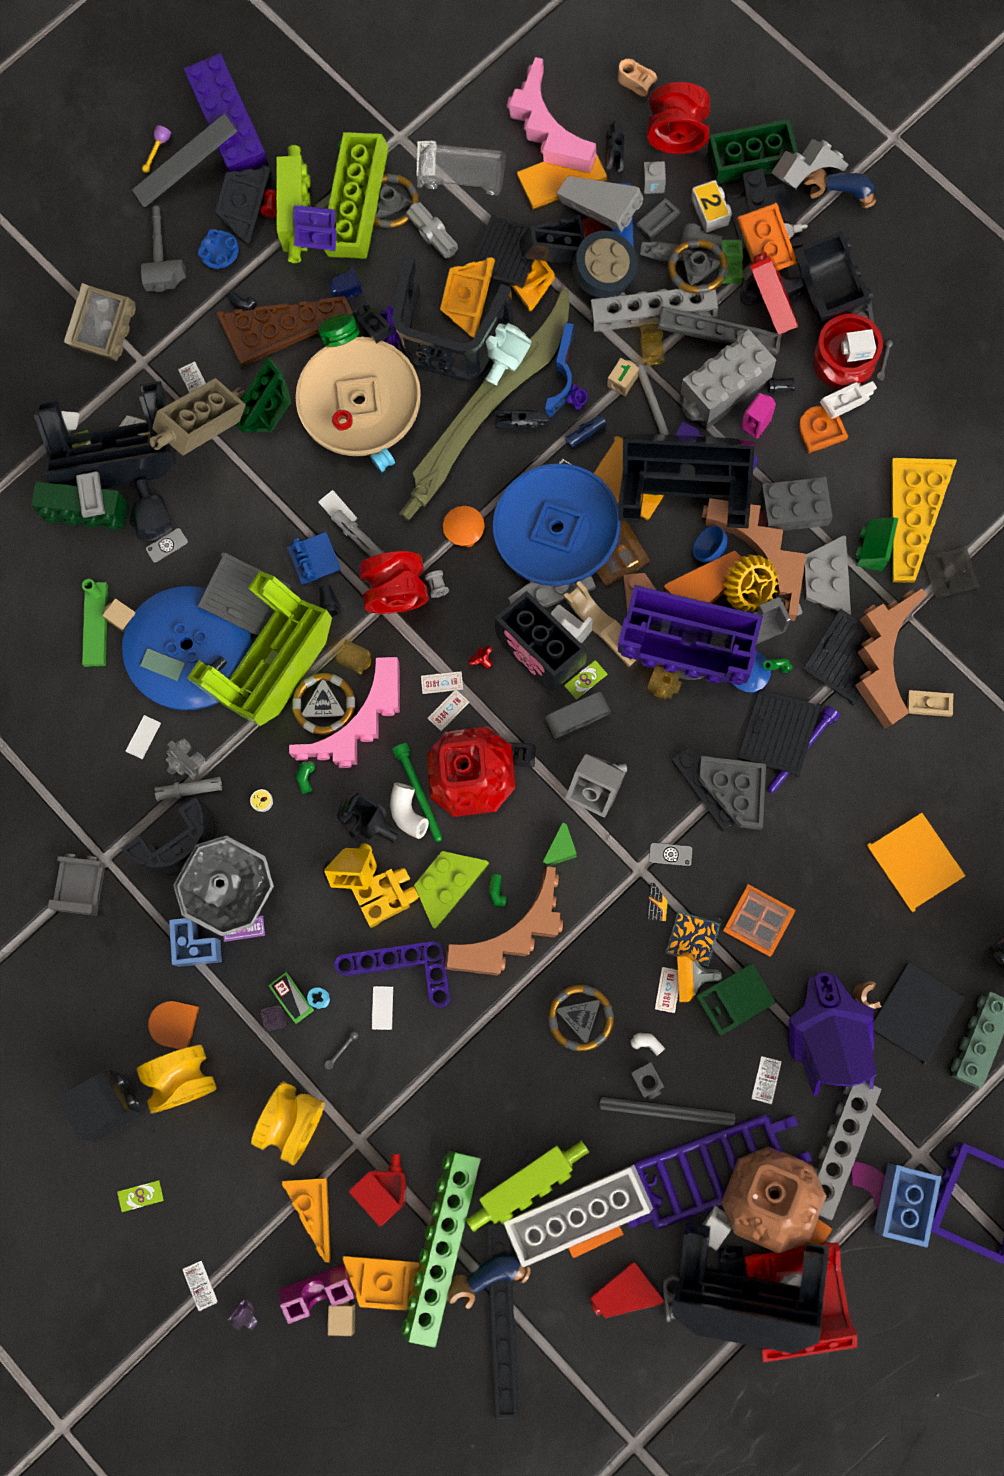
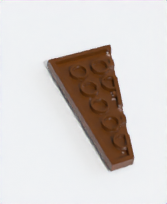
(275, 327)

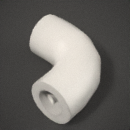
(403, 813)

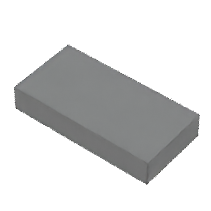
(90, 494)

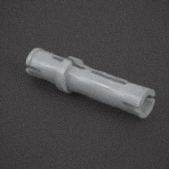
(350, 529)
(189, 788)

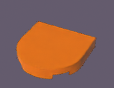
(820, 430)
(173, 1024)

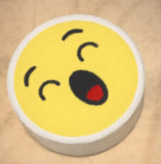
(261, 800)

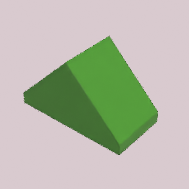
(561, 848)

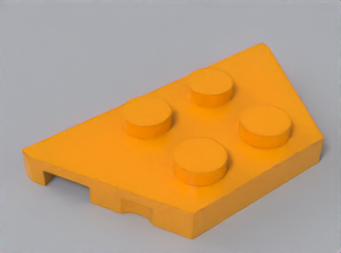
(536, 284)
(466, 294)
(381, 1281)

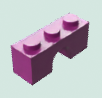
(301, 1296)

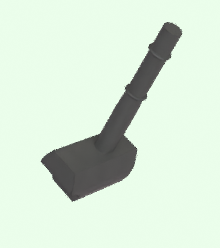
(160, 273)

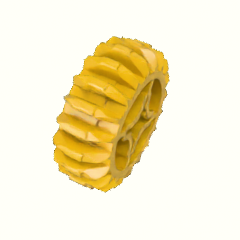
(745, 580)

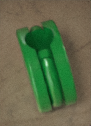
(338, 330)

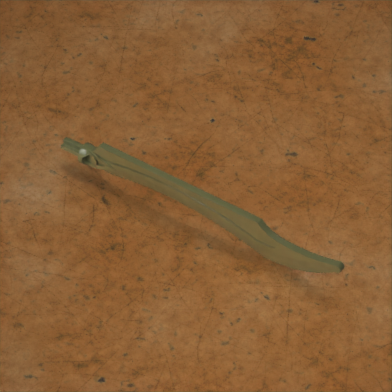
(439, 460)

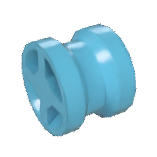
(382, 459)

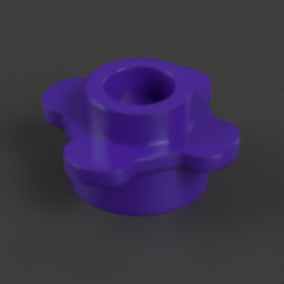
(577, 397)

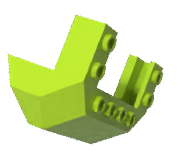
(274, 660)

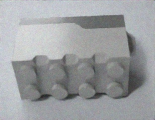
(726, 380)

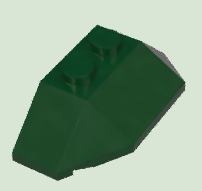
(265, 400)

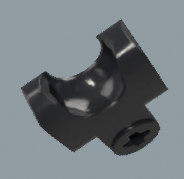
(751, 293)

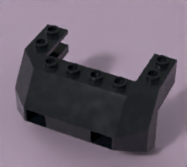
(114, 452)
(687, 468)
(747, 1307)

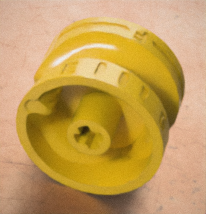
(176, 1078)
(288, 1122)

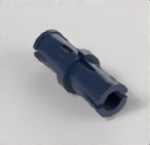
(585, 431)

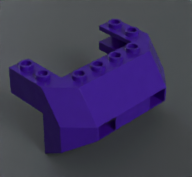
(691, 629)

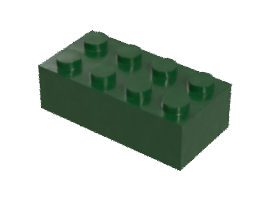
(749, 149)
(62, 504)

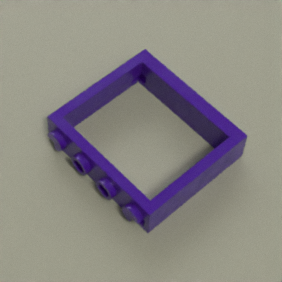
(949, 1179)

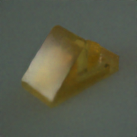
(651, 344)

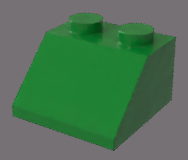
(876, 543)

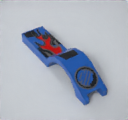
(554, 403)

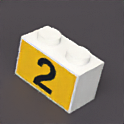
(710, 206)

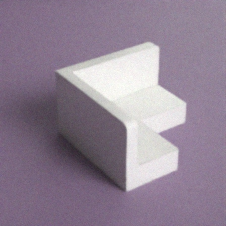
(572, 624)

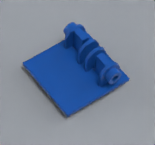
(313, 558)

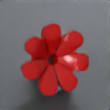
(481, 657)

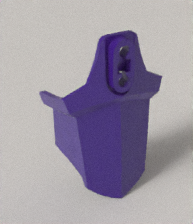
(833, 1036)

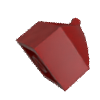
(382, 1191)

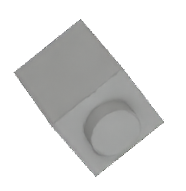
(654, 177)

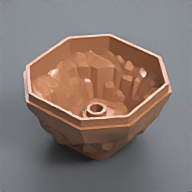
(772, 1222)

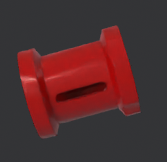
(270, 203)

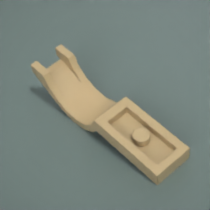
(602, 624)

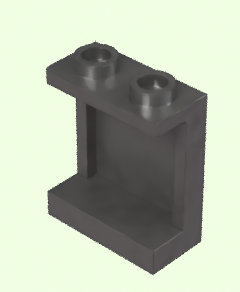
(78, 885)

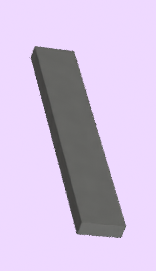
(184, 160)
(713, 329)

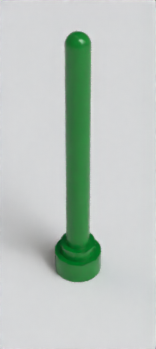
(402, 753)

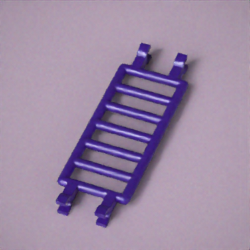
(701, 1144)

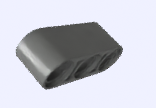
(577, 715)

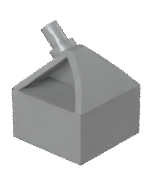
(596, 784)

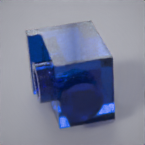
(346, 285)

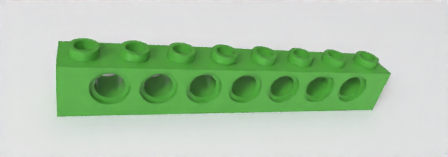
(427, 1331)

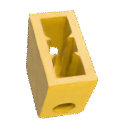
(352, 868)

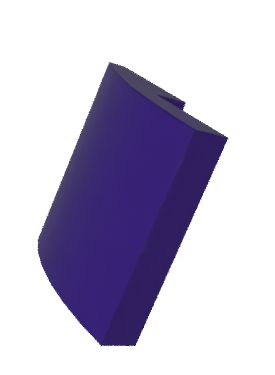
(314, 228)

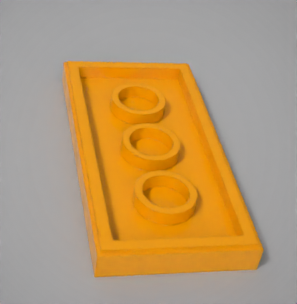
(545, 179)

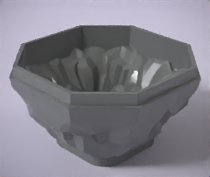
(239, 897)

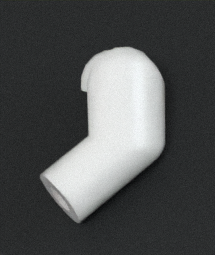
(647, 1040)

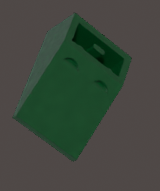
(735, 1000)

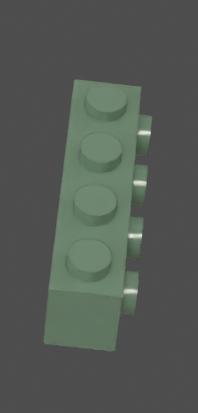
(982, 1041)

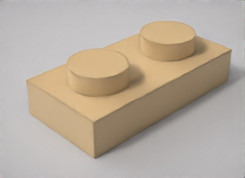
(930, 703)

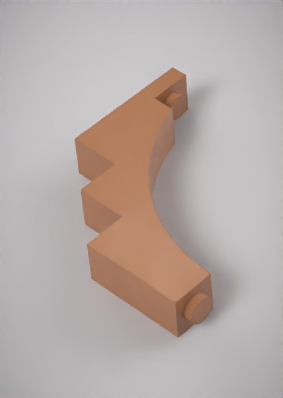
(765, 543)

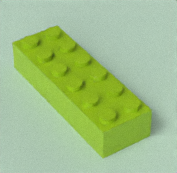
(357, 192)

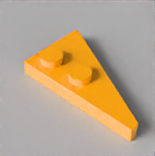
(311, 1202)

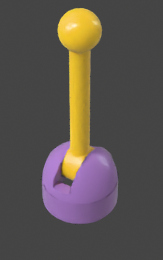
(161, 135)

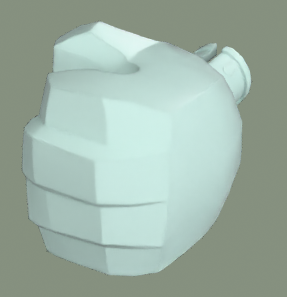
(506, 350)

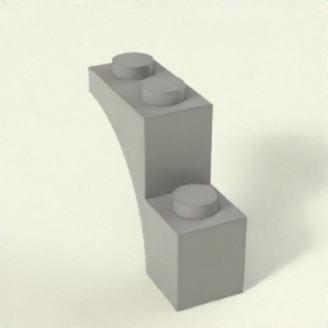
(817, 155)

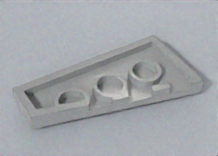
(551, 595)

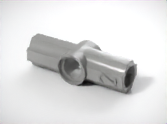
(432, 230)

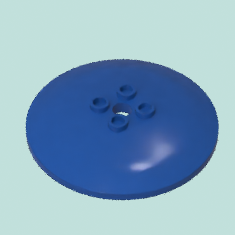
(550, 497)
(162, 627)

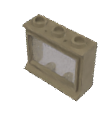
(100, 322)

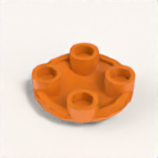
(463, 526)

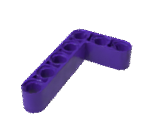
(401, 962)

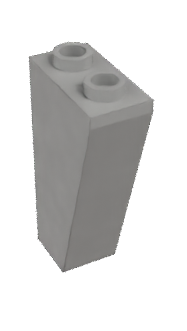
(602, 201)

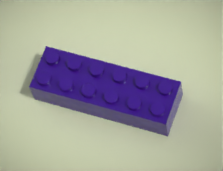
(217, 96)

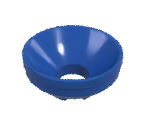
(707, 542)

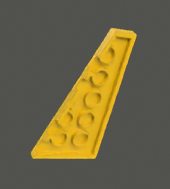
(915, 499)

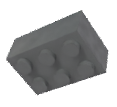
(796, 504)

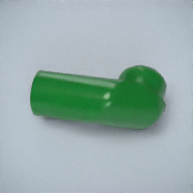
(779, 663)
(302, 776)
(494, 891)

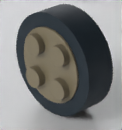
(604, 264)

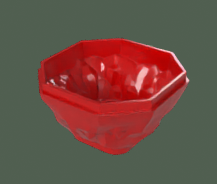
(483, 783)

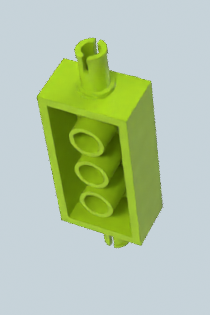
(291, 191)
(526, 1184)

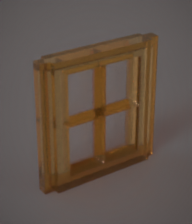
(626, 557)

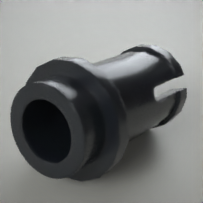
(780, 385)

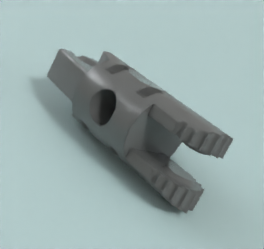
(659, 250)

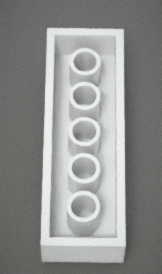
(578, 1215)

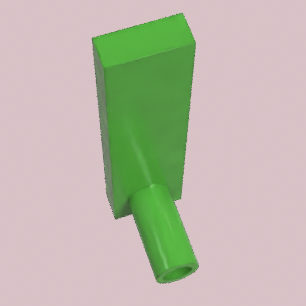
(94, 623)

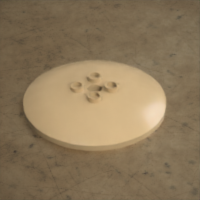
(353, 370)

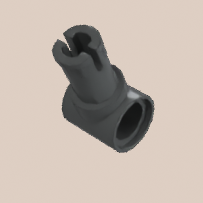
(693, 231)

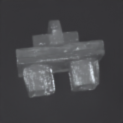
(181, 762)

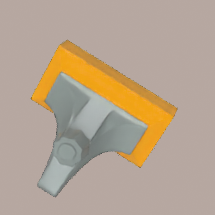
(693, 976)

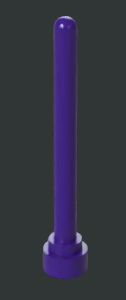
(828, 716)

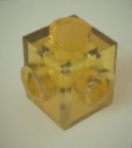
(664, 683)

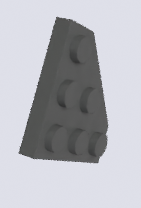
(736, 787)

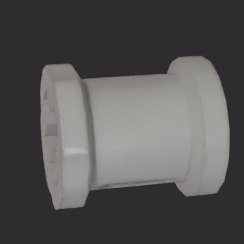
(436, 584)

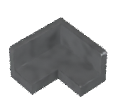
(774, 619)

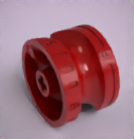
(678, 118)
(828, 359)
(393, 582)

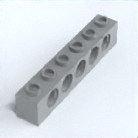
(645, 314)
(851, 1140)

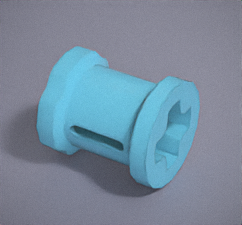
(311, 1000)

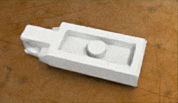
(847, 398)

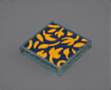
(693, 936)

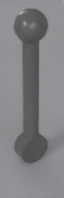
(880, 376)
(330, 1063)

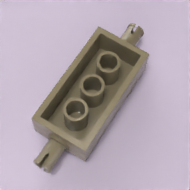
(197, 417)

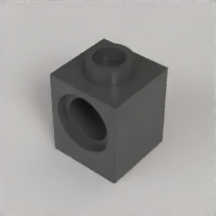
(644, 1071)

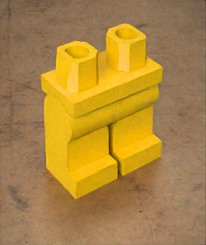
(392, 898)

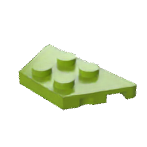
(447, 883)

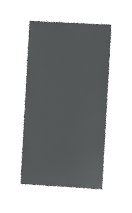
(657, 219)

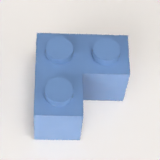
(188, 949)

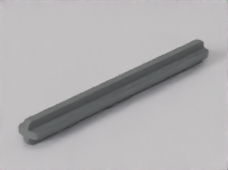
(667, 1111)

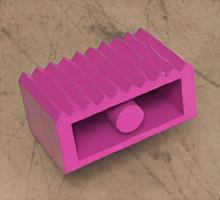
(758, 415)

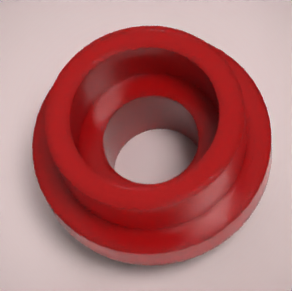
(342, 414)

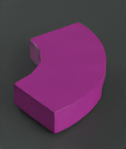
(868, 1179)

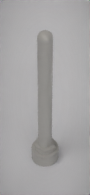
(652, 400)

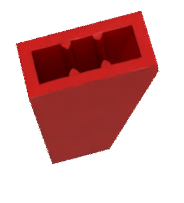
(625, 1293)

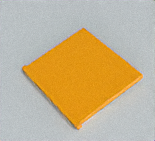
(611, 473)
(916, 861)

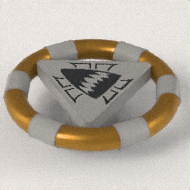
(323, 703)

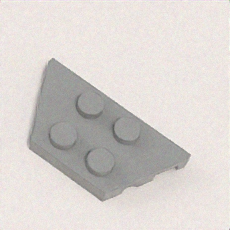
(828, 577)

